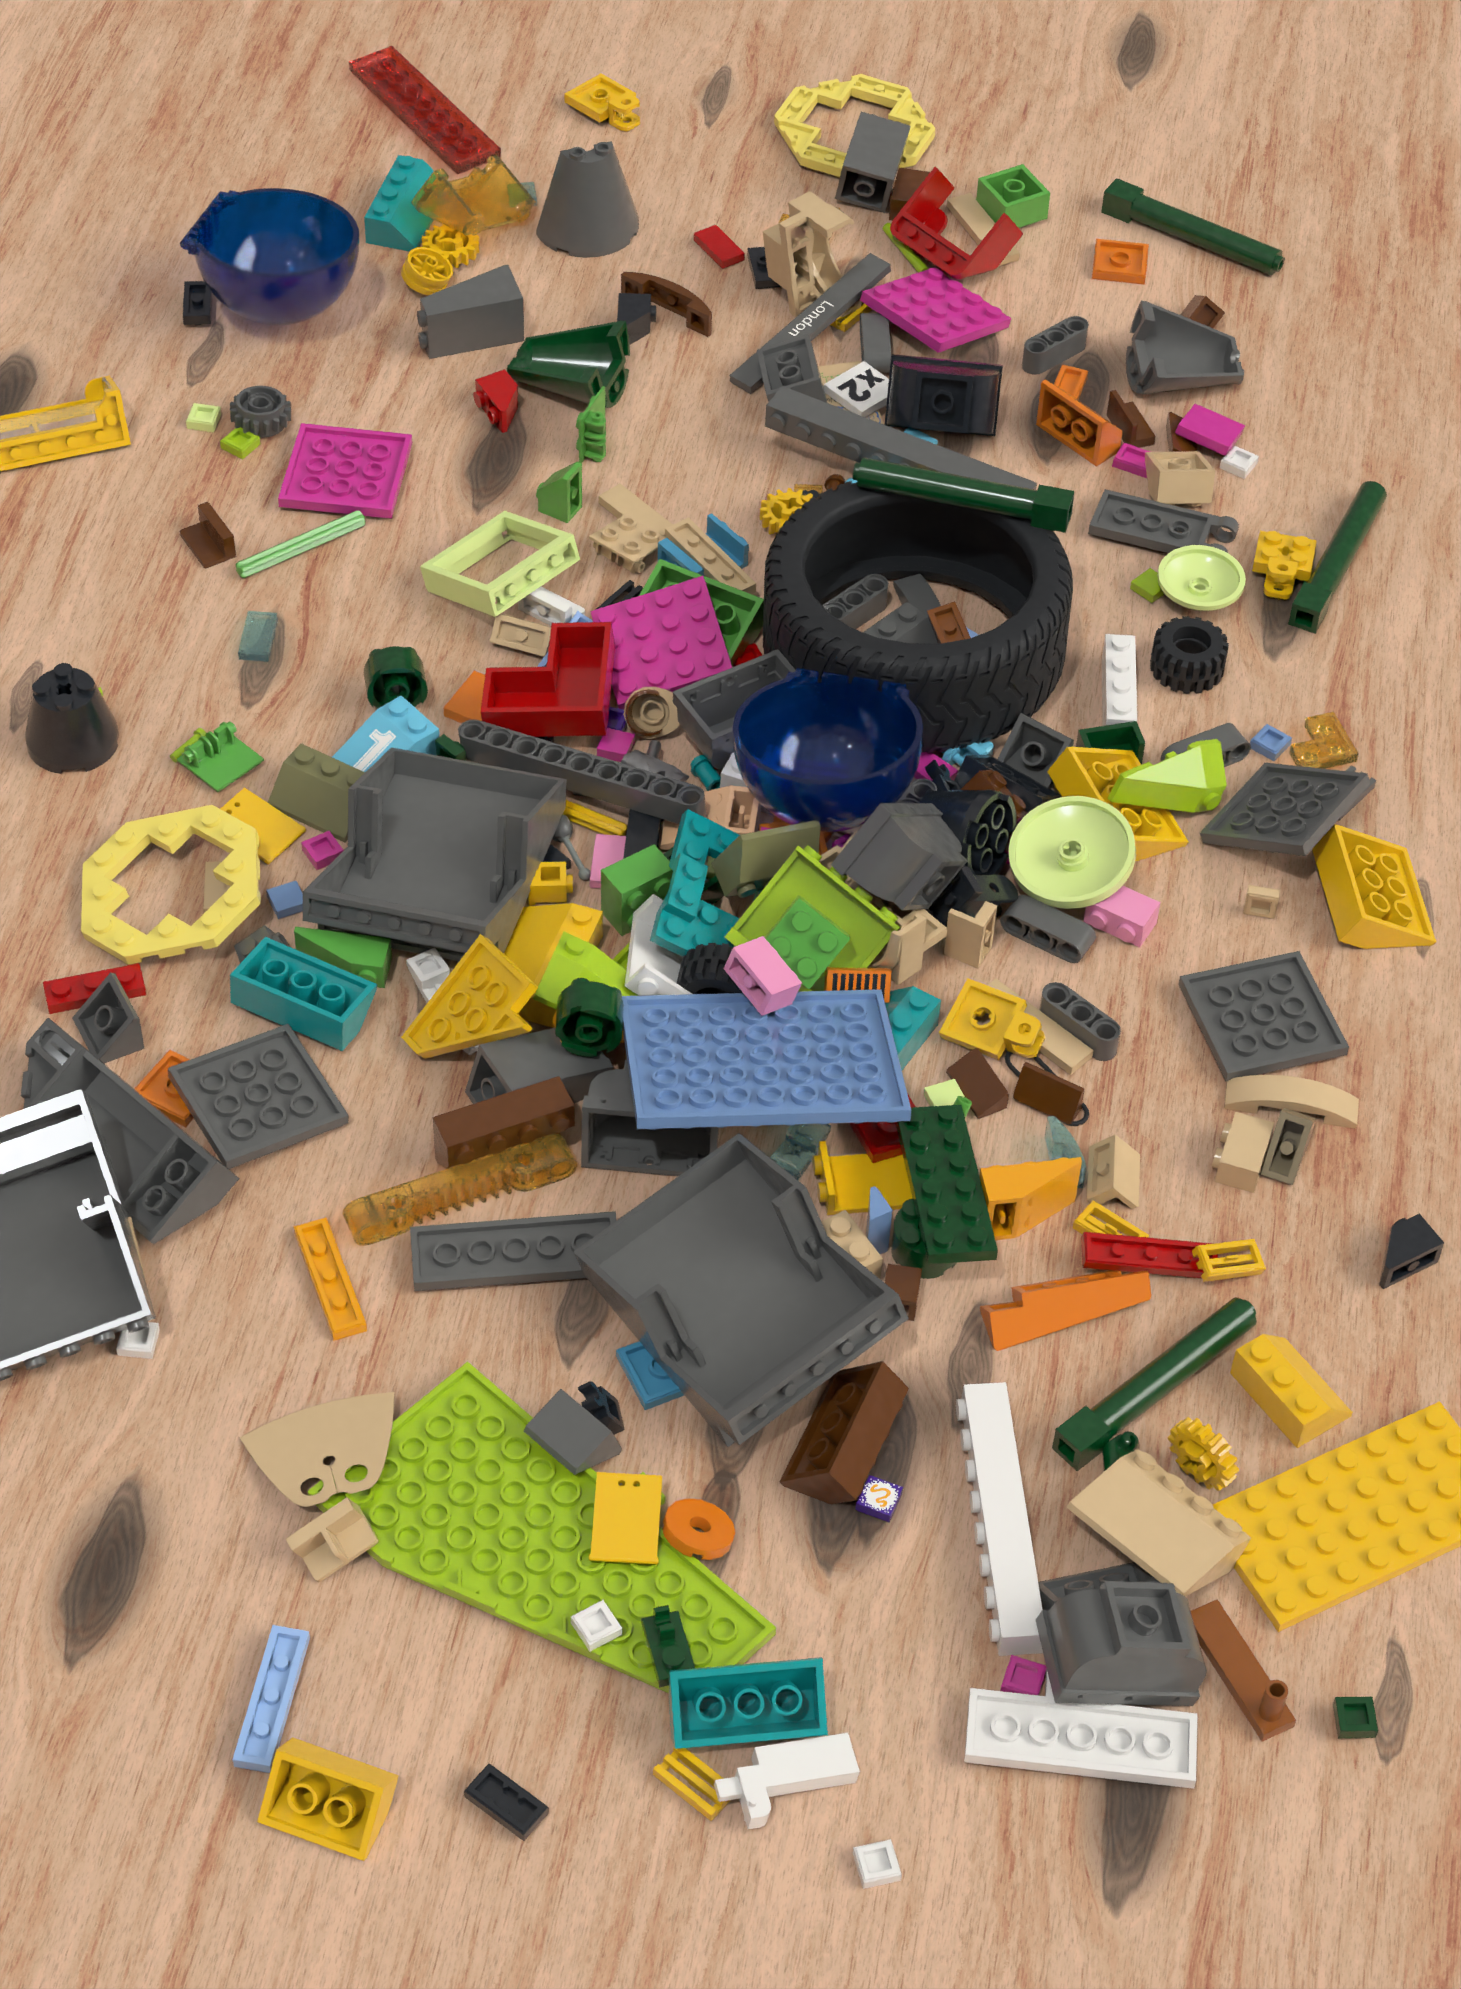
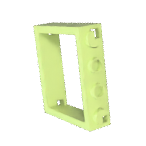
(555, 554)

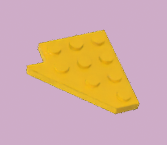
(473, 1004)

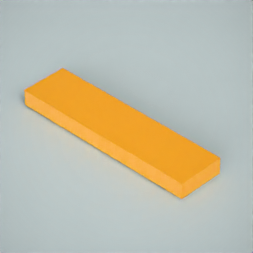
(330, 1279)

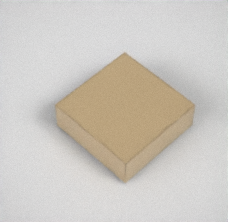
(1261, 901)

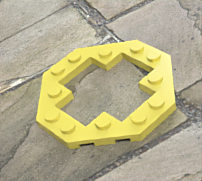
(803, 137)
(171, 935)

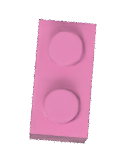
(1124, 915)
(762, 975)

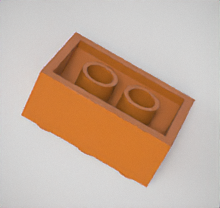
(1077, 425)

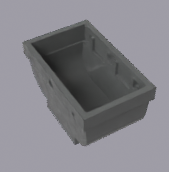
(710, 705)
(903, 854)
(615, 1143)
(1122, 1646)

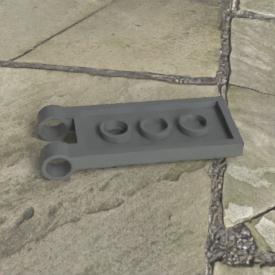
(1157, 523)

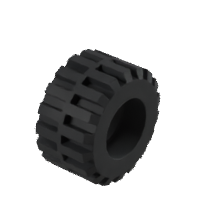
(1189, 654)
(704, 970)

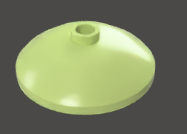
(1201, 577)

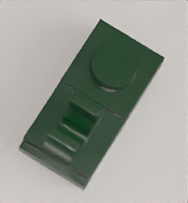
(666, 1643)

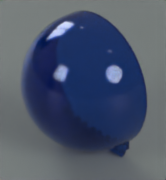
(274, 253)
(827, 747)

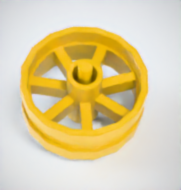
(429, 273)

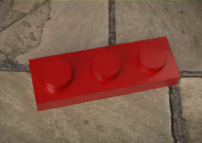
(74, 991)

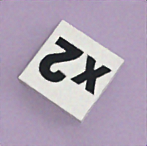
(859, 389)

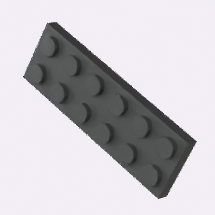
(502, 1250)

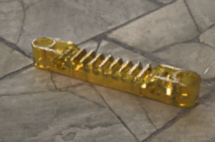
(377, 1218)

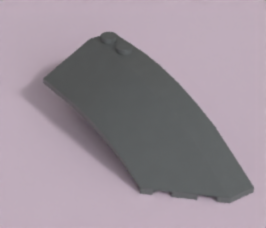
(157, 1165)

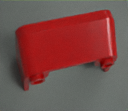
(922, 222)

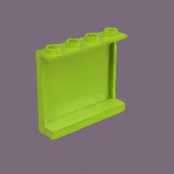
(828, 893)

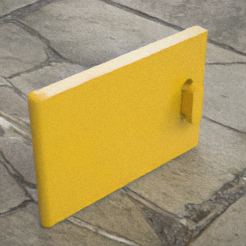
(274, 828)
(626, 1518)

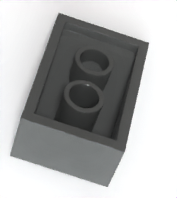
(791, 366)

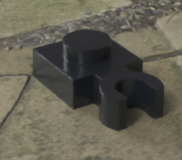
(941, 776)
(602, 1406)

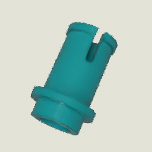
(705, 772)

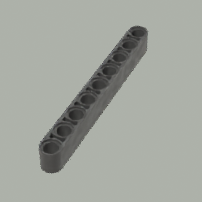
(584, 772)

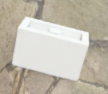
(549, 607)

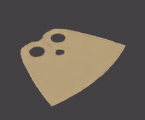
(349, 1429)

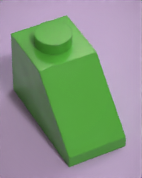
(561, 493)

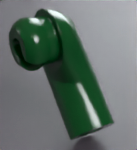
(1118, 1447)

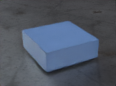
(1270, 742)
(286, 899)

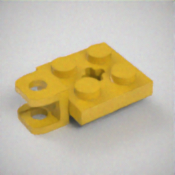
(605, 99)
(1283, 561)
(1007, 1027)

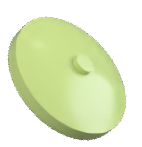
(1072, 852)

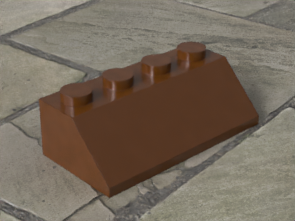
(502, 1122)
(845, 1433)

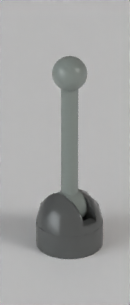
(563, 834)

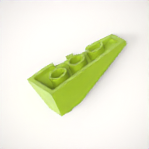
(1180, 782)
(574, 960)

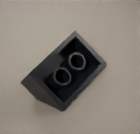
(1023, 786)

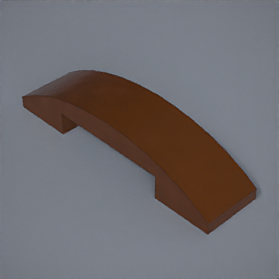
(671, 297)

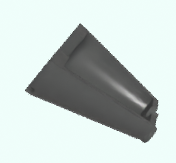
(588, 204)
(1178, 353)

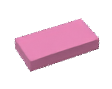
(607, 851)

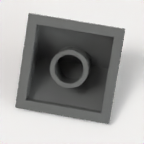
(1034, 749)
(109, 1022)
(572, 1434)

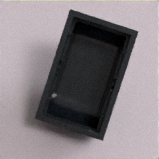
(943, 395)

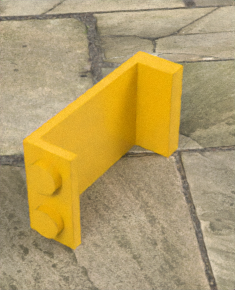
(848, 1181)

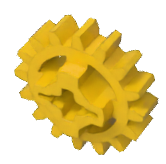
(452, 244)
(780, 507)
(1203, 1453)

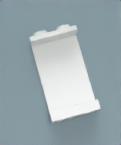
(650, 966)

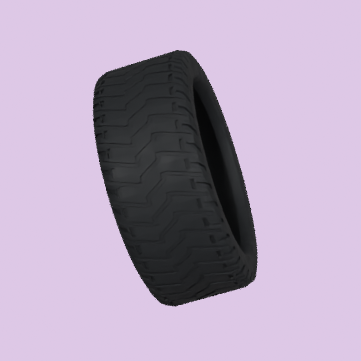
(960, 687)

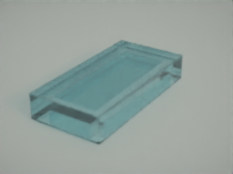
(258, 636)

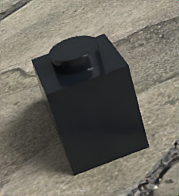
(637, 313)
(1409, 1250)

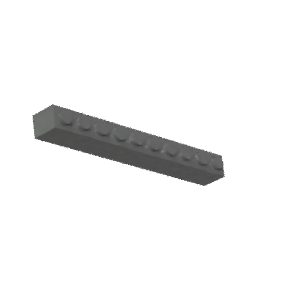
(861, 437)

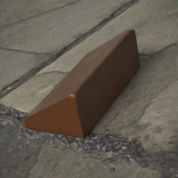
(1175, 442)
(979, 1084)
(1048, 1093)

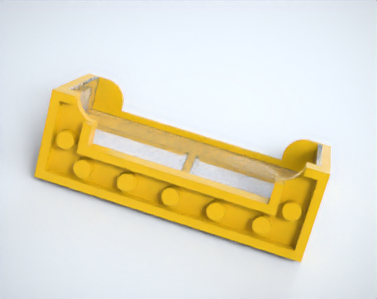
(65, 428)

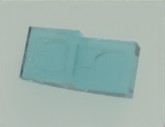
(1062, 1144)
(799, 1147)

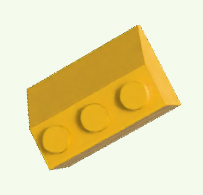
(1287, 1388)
(327, 1798)

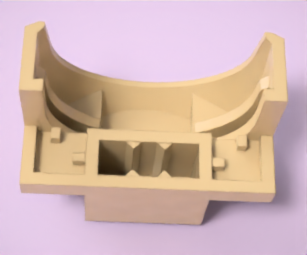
(801, 253)
(906, 946)

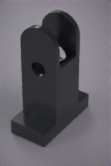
(969, 892)

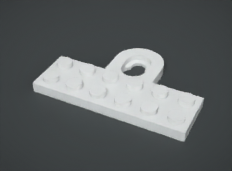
(1081, 1738)

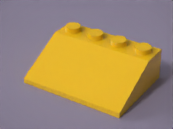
(1093, 775)
(1371, 891)
(537, 938)

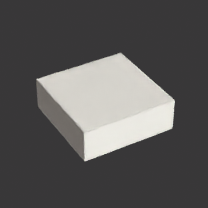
(1239, 462)
(139, 1343)
(596, 1625)
(877, 1864)

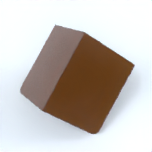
(1203, 311)
(906, 1283)

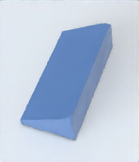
(878, 1221)

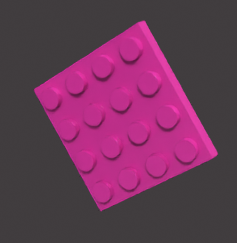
(936, 309)
(345, 470)
(664, 639)

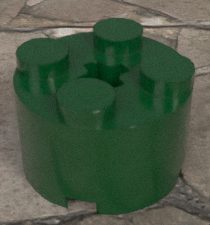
(395, 673)
(589, 1017)
(908, 1244)

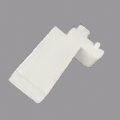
(787, 1770)

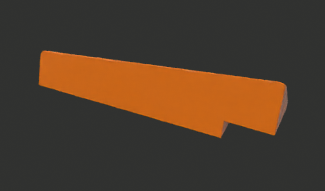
(1061, 1304)

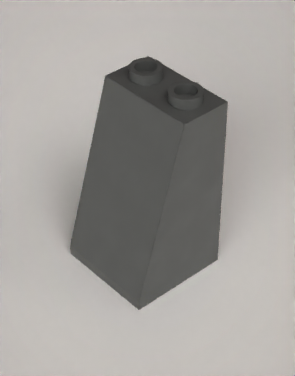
(872, 162)
(472, 315)
(528, 1060)

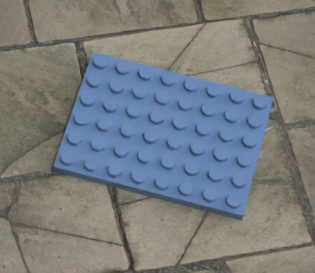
(728, 1065)

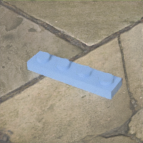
(271, 1698)

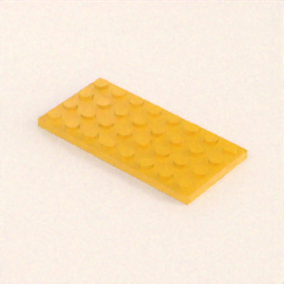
(1351, 1517)

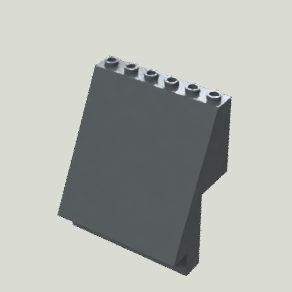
(437, 853)
(63, 1238)
(739, 1288)

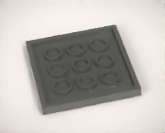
(1285, 808)
(1263, 1015)
(257, 1096)

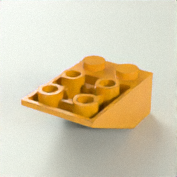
(1028, 1193)

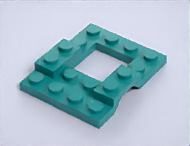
(683, 917)

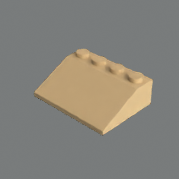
(1160, 1523)

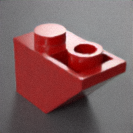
(497, 397)

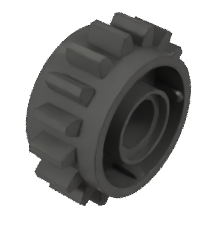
(260, 411)

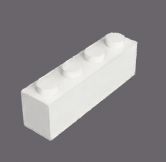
(1119, 680)

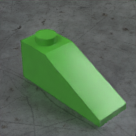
(355, 953)

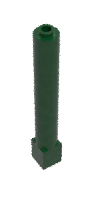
(1128, 203)
(1045, 507)
(1315, 595)
(1088, 1430)

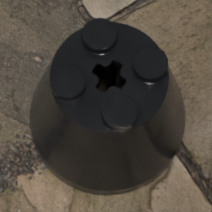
(69, 722)
(980, 823)

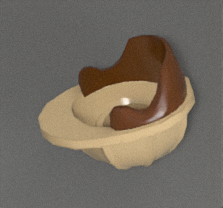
(651, 712)

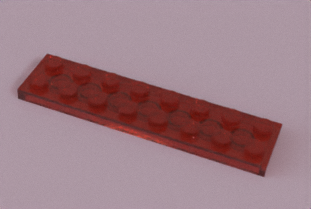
(424, 109)

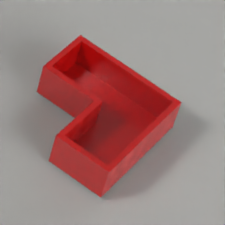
(557, 699)

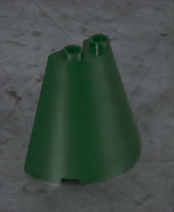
(576, 362)

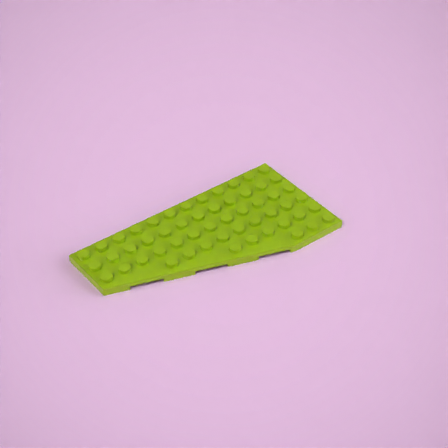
(510, 1532)

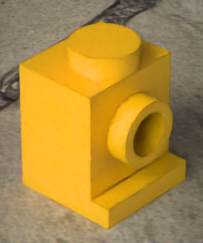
(550, 883)

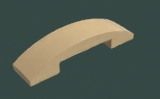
(1293, 1093)

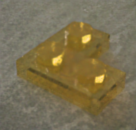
(1328, 746)

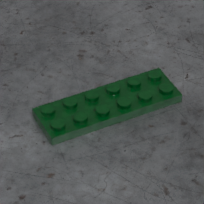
(946, 1186)

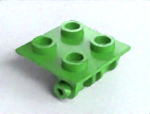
(592, 429)
(219, 757)

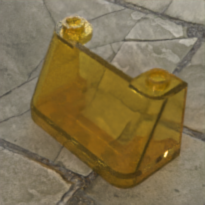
(477, 201)

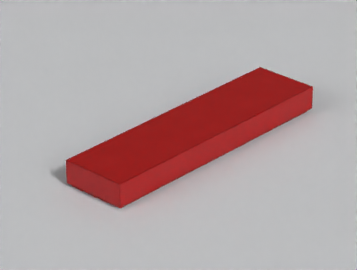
(1140, 1254)

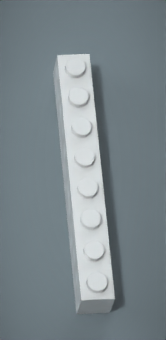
(1002, 1518)

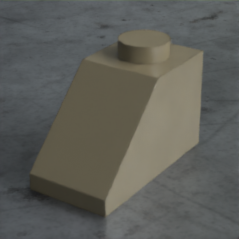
(1288, 1146)

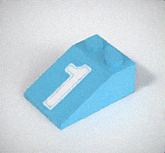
(394, 726)

